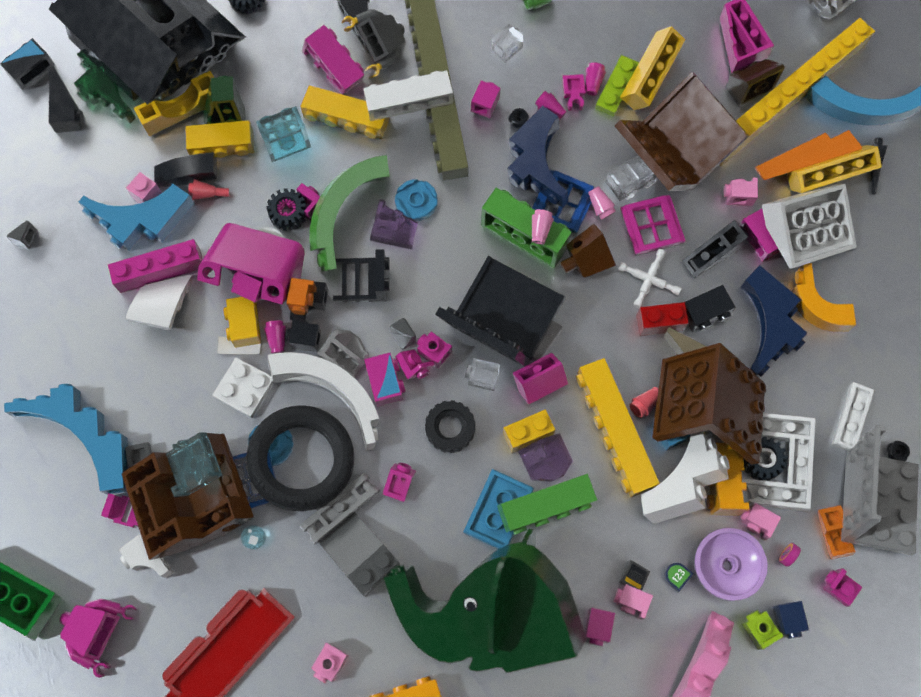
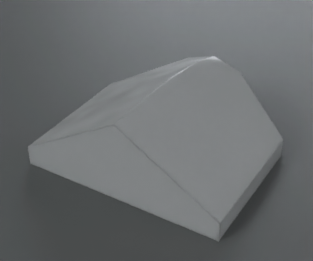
(345, 351)

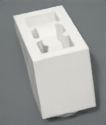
(136, 557)

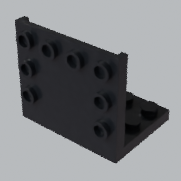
(505, 311)

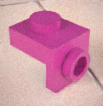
(310, 196)

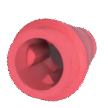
(644, 403)

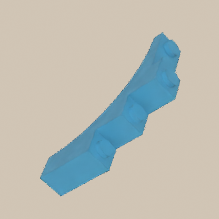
(88, 425)

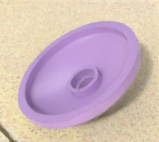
(746, 561)

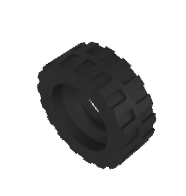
(445, 409)

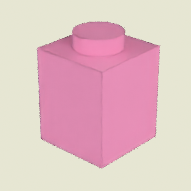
(143, 188)

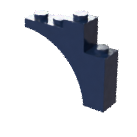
(531, 148)
(774, 307)

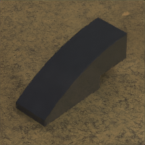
(186, 169)

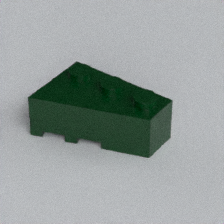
(223, 102)

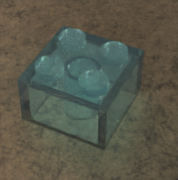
(283, 134)

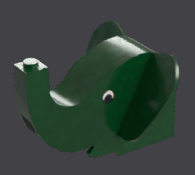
(503, 615)

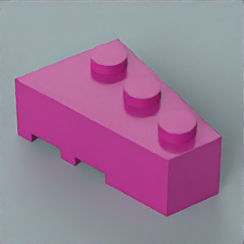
(743, 35)

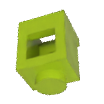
(760, 639)

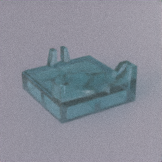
(193, 464)

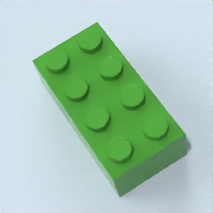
(513, 222)

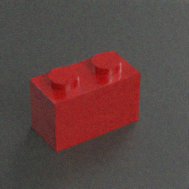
(658, 318)

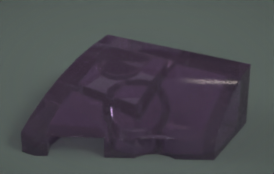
(393, 227)

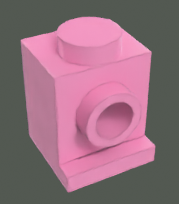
(741, 192)
(760, 520)
(633, 601)
(337, 658)

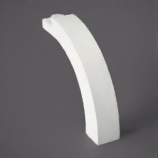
(334, 378)

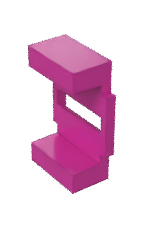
(115, 508)

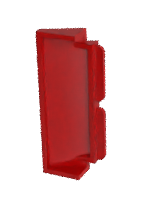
(230, 648)

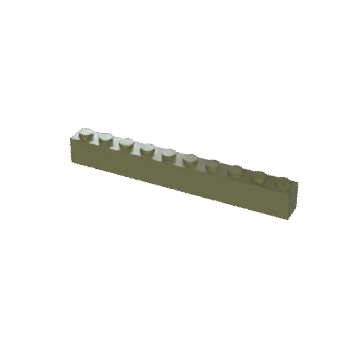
(445, 120)

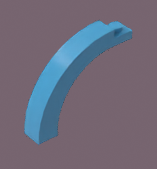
(860, 110)

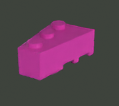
(333, 59)

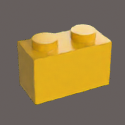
(243, 322)
(528, 430)

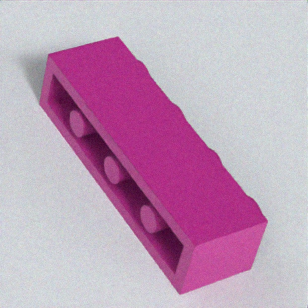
(155, 266)

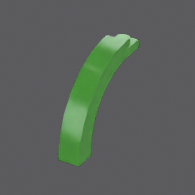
(331, 200)

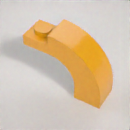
(818, 310)

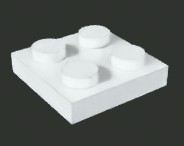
(243, 387)

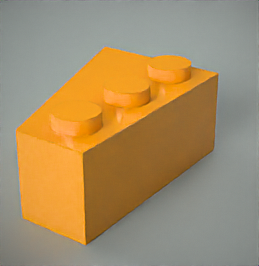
(727, 495)

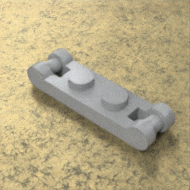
(340, 508)

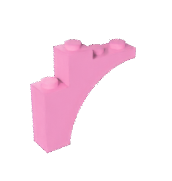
(708, 659)

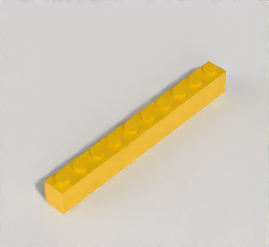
(798, 83)

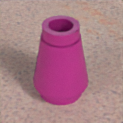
(594, 76)
(550, 102)
(275, 335)

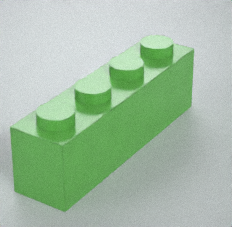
(547, 503)

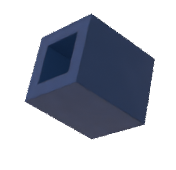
(791, 619)

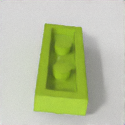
(610, 97)

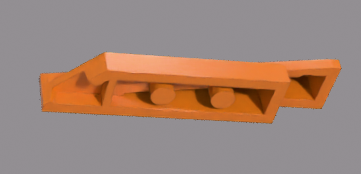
(809, 153)

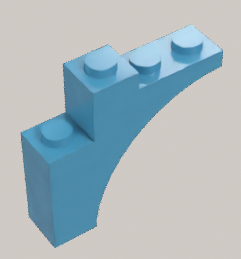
(153, 218)

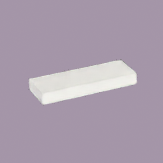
(853, 416)

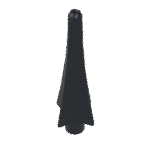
(875, 173)

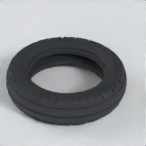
(287, 497)

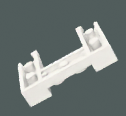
(797, 491)

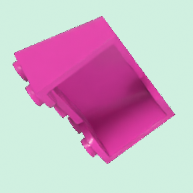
(254, 254)

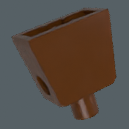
(588, 253)

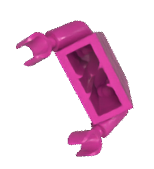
(89, 630)

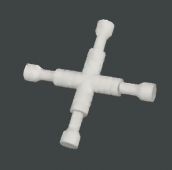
(649, 278)

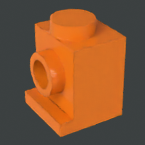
(300, 295)

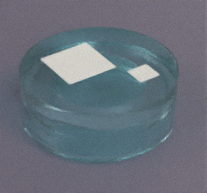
(253, 537)

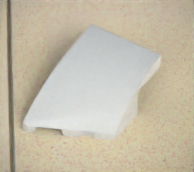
(159, 302)

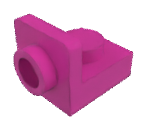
(412, 364)
(399, 481)
(842, 586)

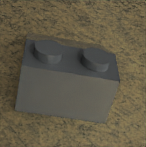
(359, 554)

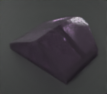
(546, 459)

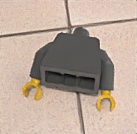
(380, 35)

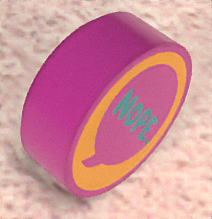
(789, 554)

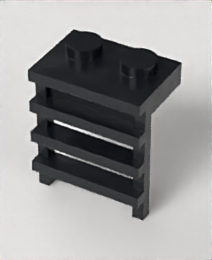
(377, 280)

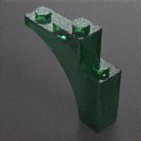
(98, 87)

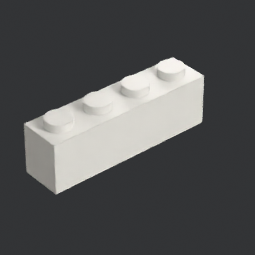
(408, 95)

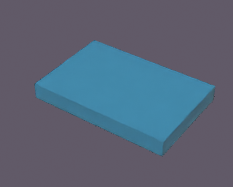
(485, 519)

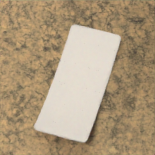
(227, 347)

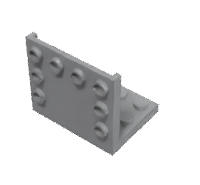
(879, 498)

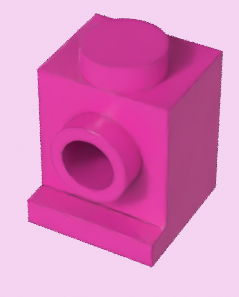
(436, 355)

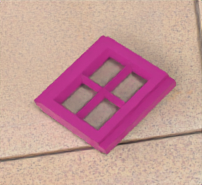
(652, 224)

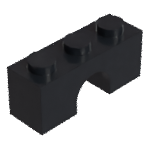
(303, 334)

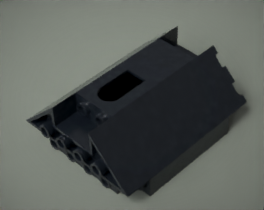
(146, 55)

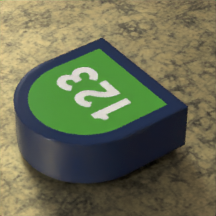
(677, 575)

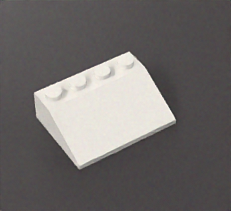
(811, 224)

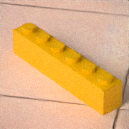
(617, 427)

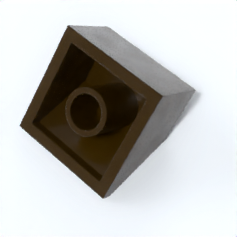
(754, 80)

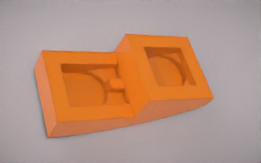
(831, 526)

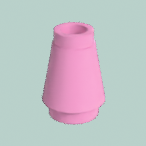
(601, 203)
(541, 225)

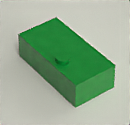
(25, 603)

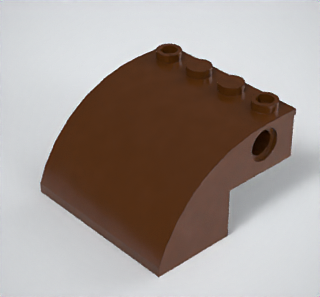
(185, 522)

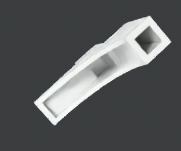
(684, 488)

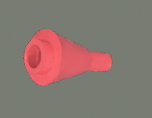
(202, 190)

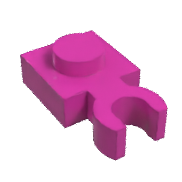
(574, 90)

